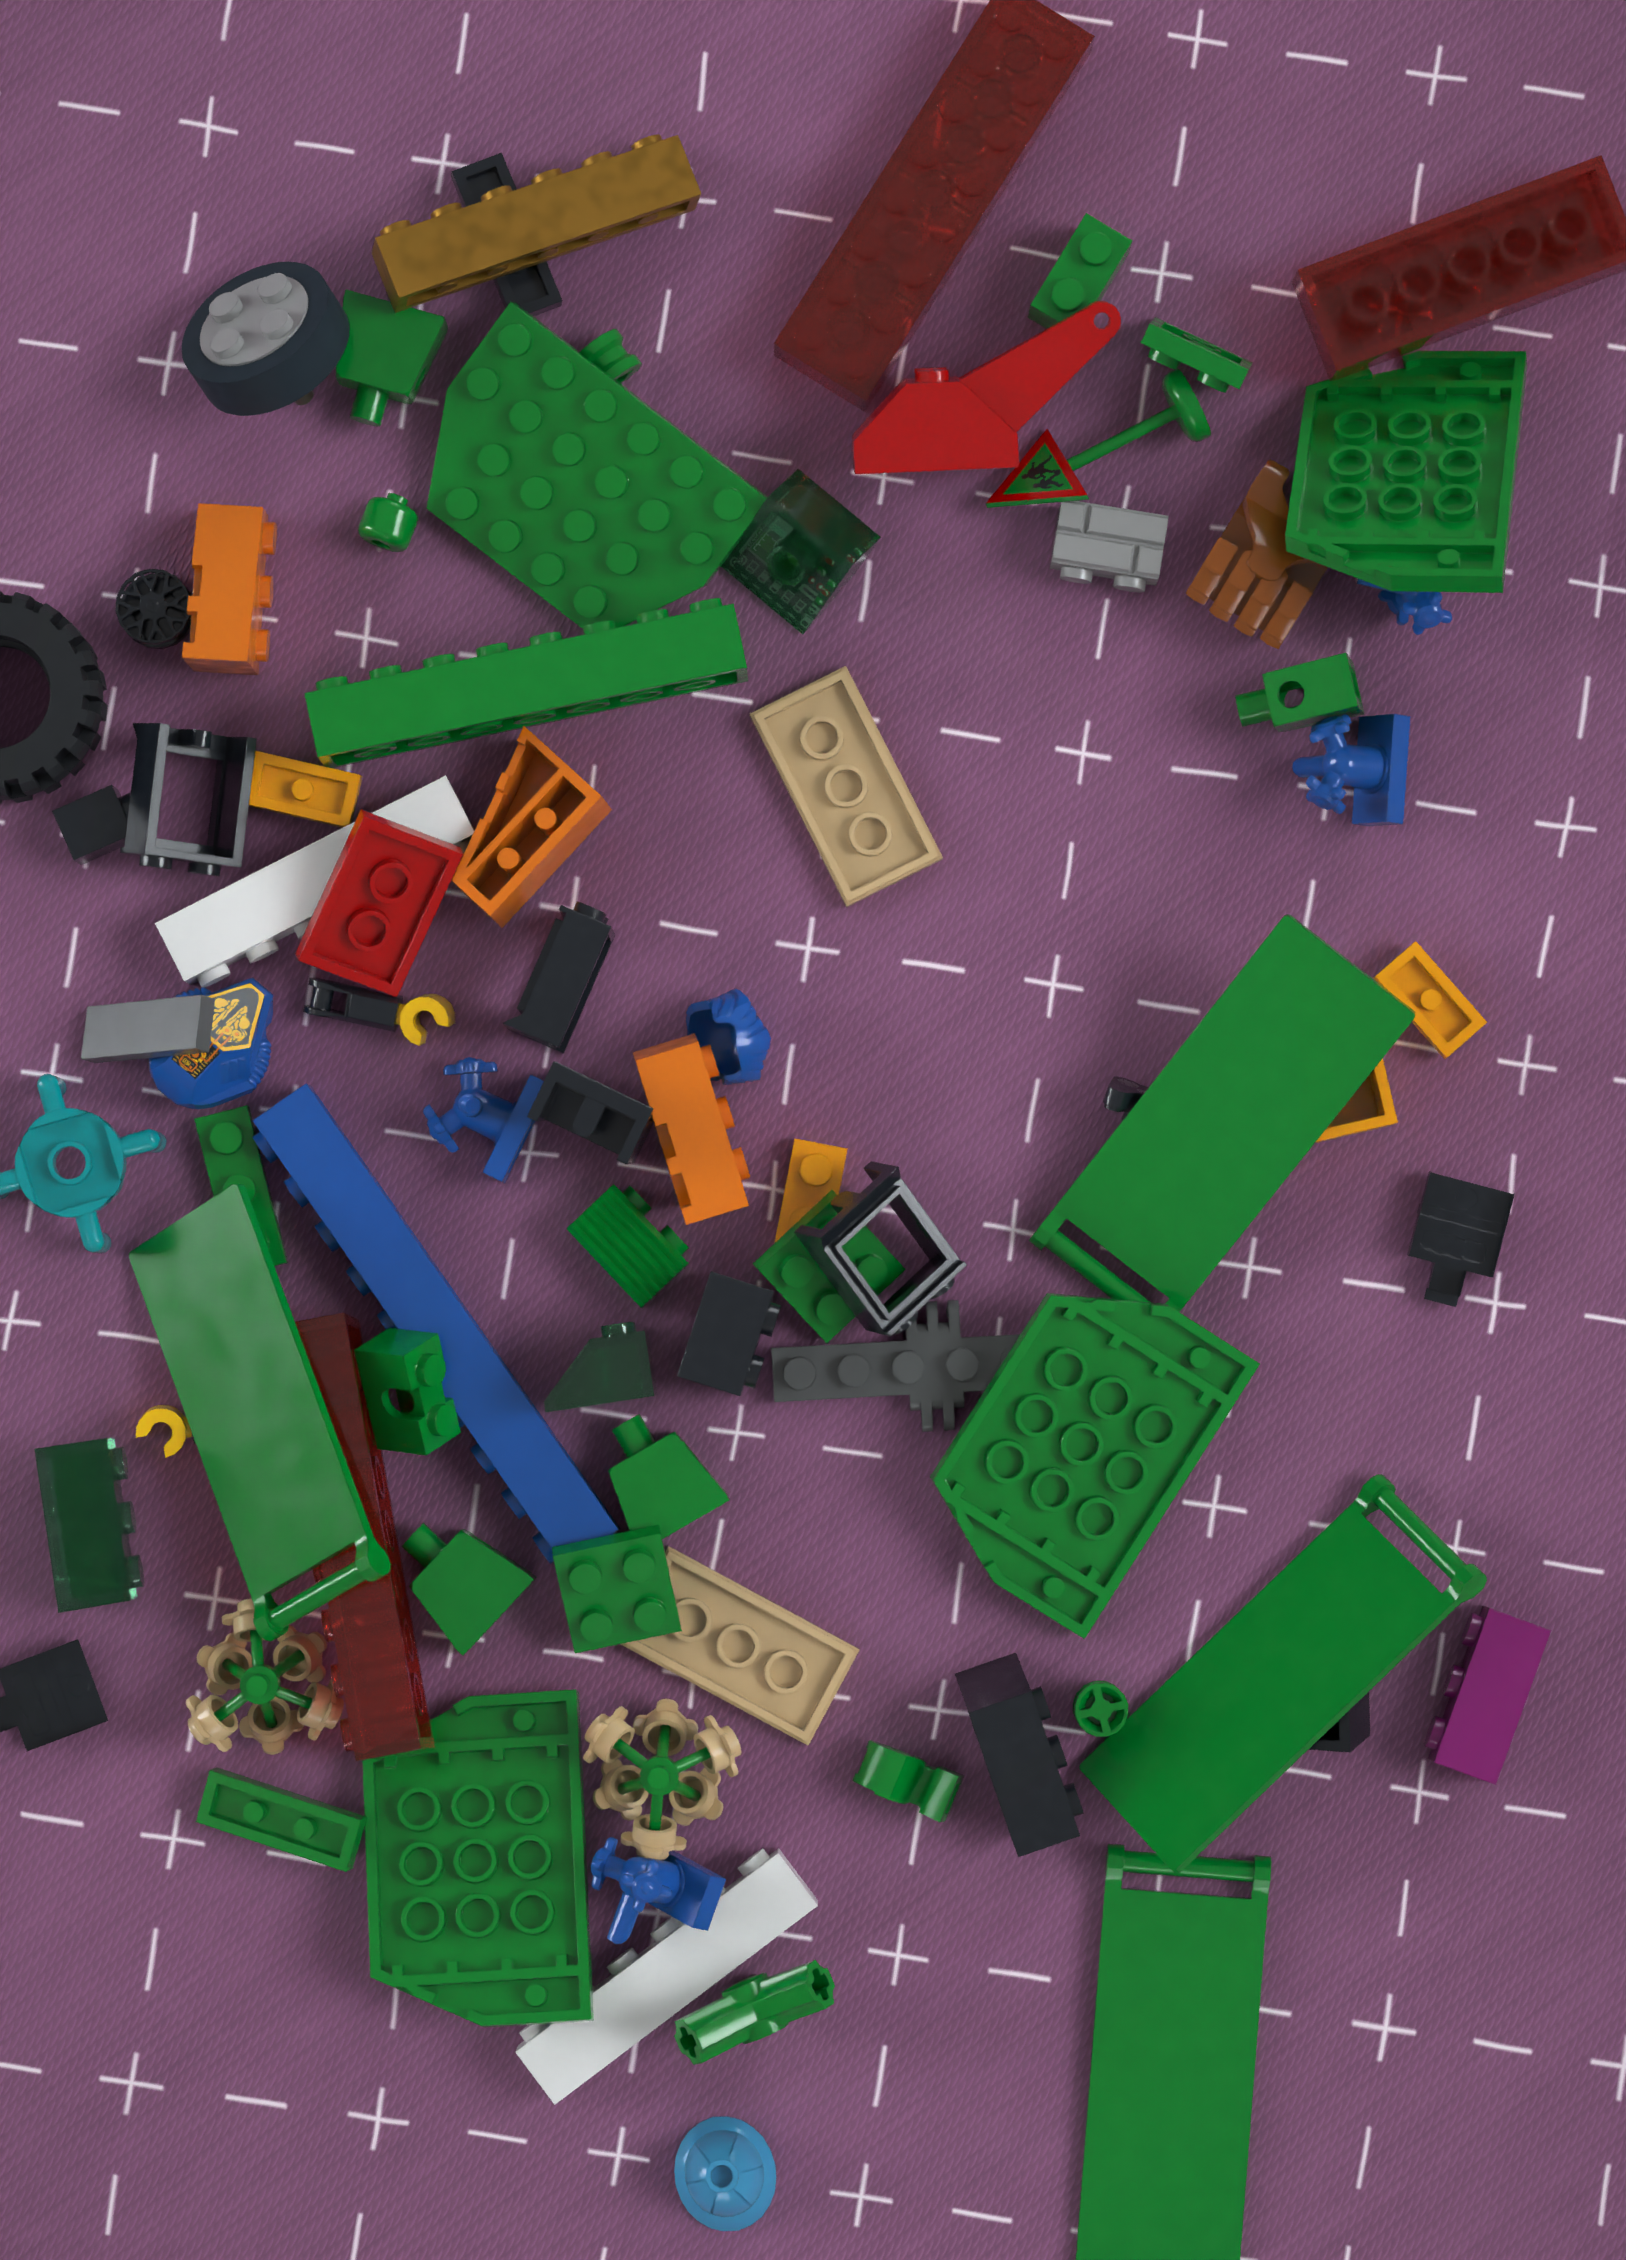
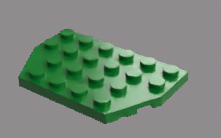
(1411, 472)
(580, 480)
(1085, 1446)
(484, 1863)

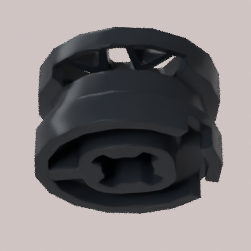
(154, 609)

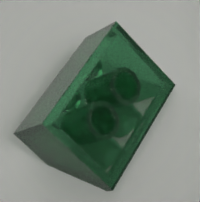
(88, 1524)

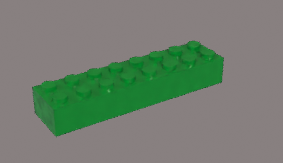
(526, 685)

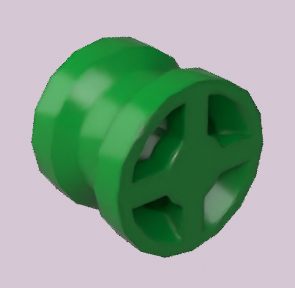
(611, 356)
(1111, 1715)

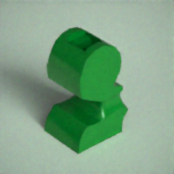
(908, 1780)

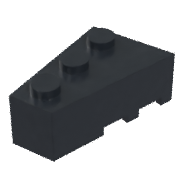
(1019, 1754)

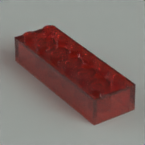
(1464, 268)

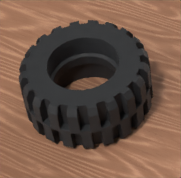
(74, 703)

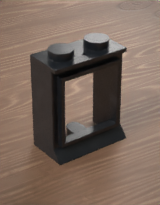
(229, 799)
(563, 977)
(593, 1112)
(853, 1213)

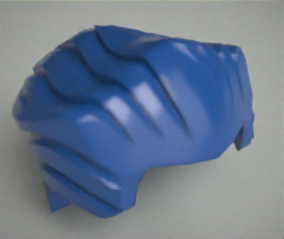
(734, 1034)

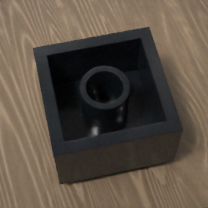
(728, 1334)

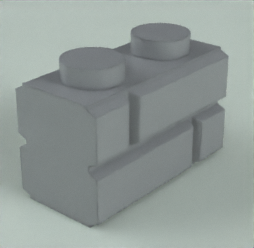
(1108, 545)

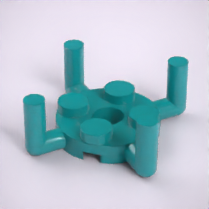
(104, 1158)

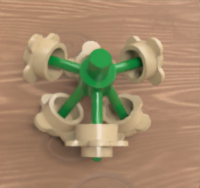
(269, 1717)
(627, 1786)

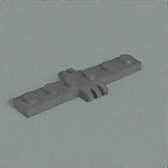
(929, 1367)

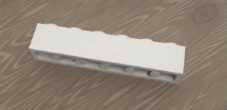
(283, 896)
(668, 1975)

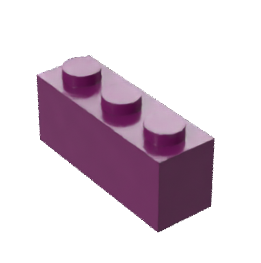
(1486, 1694)

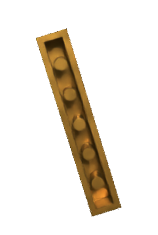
(535, 221)

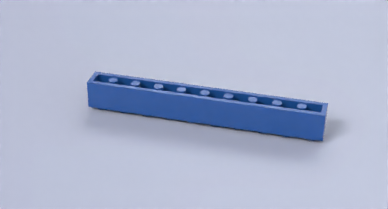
(419, 1298)

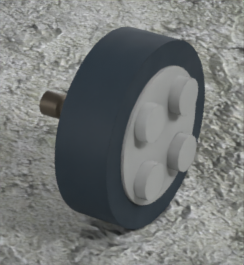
(266, 339)

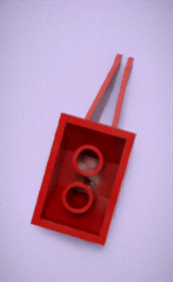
(974, 418)

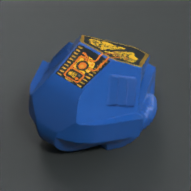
(236, 1052)

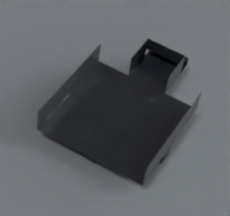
(1458, 1231)
(50, 1696)

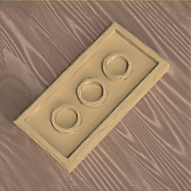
(846, 786)
(749, 1650)

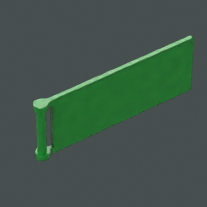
(1228, 1117)
(255, 1408)
(1276, 1677)
(1172, 2063)

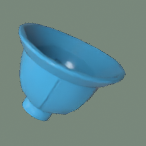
(725, 2173)

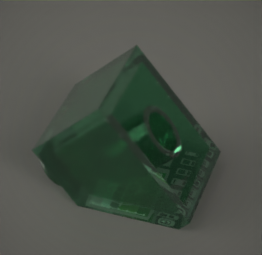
(800, 550)
(607, 1370)

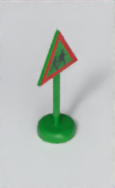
(1049, 477)

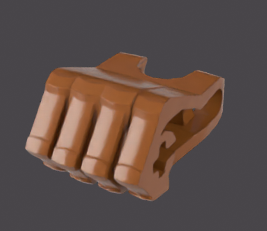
(1252, 570)

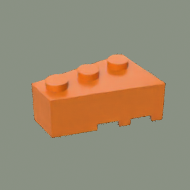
(230, 589)
(528, 830)
(693, 1127)

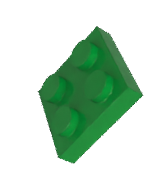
(1174, 345)
(805, 1285)
(616, 1589)

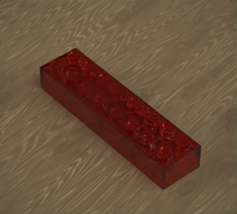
(933, 197)
(372, 1621)

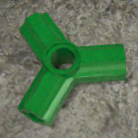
(754, 2010)

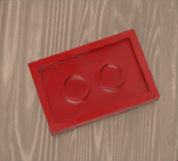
(379, 903)

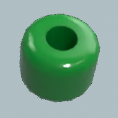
(388, 523)

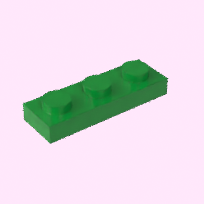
(236, 1159)
(281, 1819)

